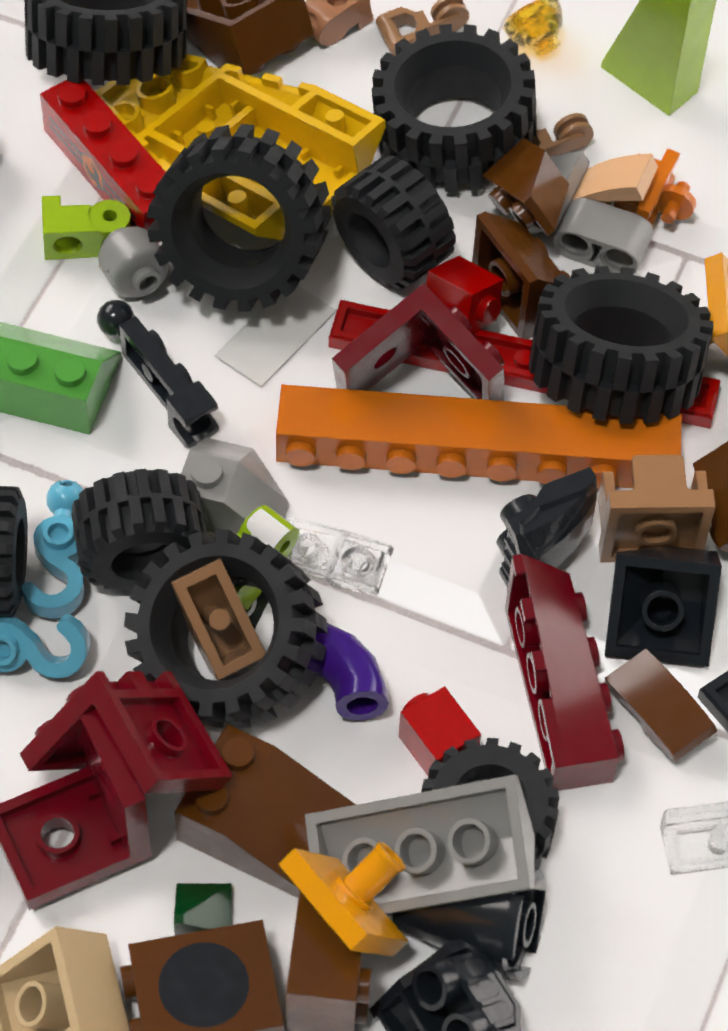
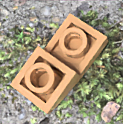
(618, 179)

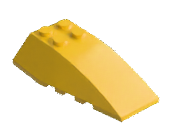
(199, 98)

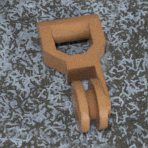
(442, 13)
(571, 133)

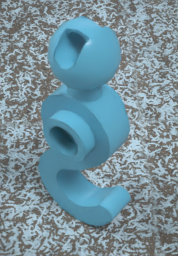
(58, 554)
(22, 643)

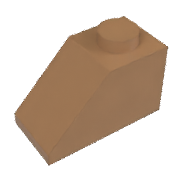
(217, 620)

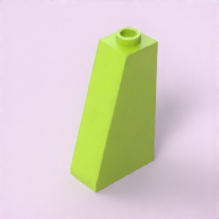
(662, 50)

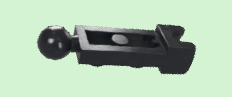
(185, 401)

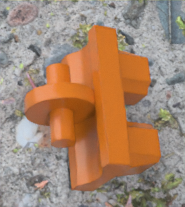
(663, 196)

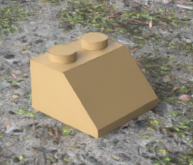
(62, 985)

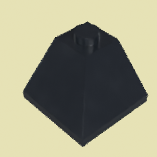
(664, 604)

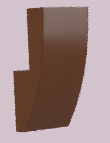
(661, 705)

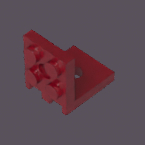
(406, 328)
(149, 725)
(96, 804)

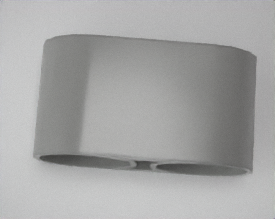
(603, 235)

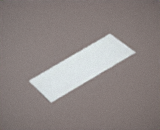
(275, 335)

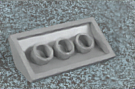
(452, 839)

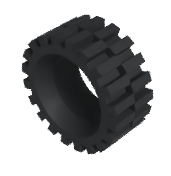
(106, 38)
(449, 68)
(207, 259)
(620, 344)
(164, 634)

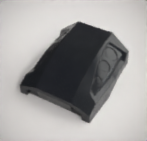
(549, 523)
(450, 992)

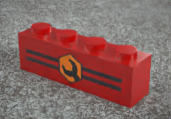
(101, 147)

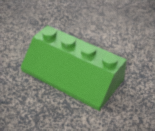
(53, 378)

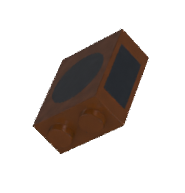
(204, 981)

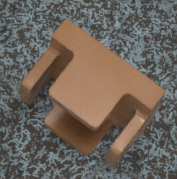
(656, 510)

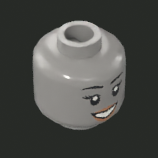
(130, 262)

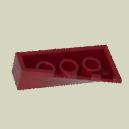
(561, 676)

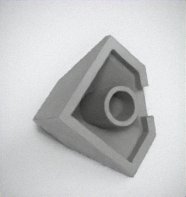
(231, 483)

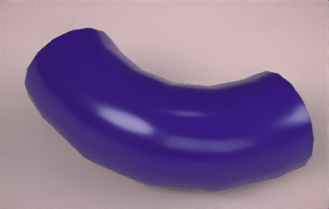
(351, 674)

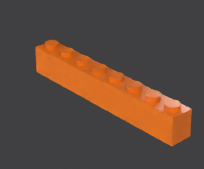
(461, 436)

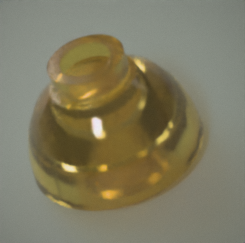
(536, 26)

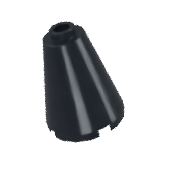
(494, 925)

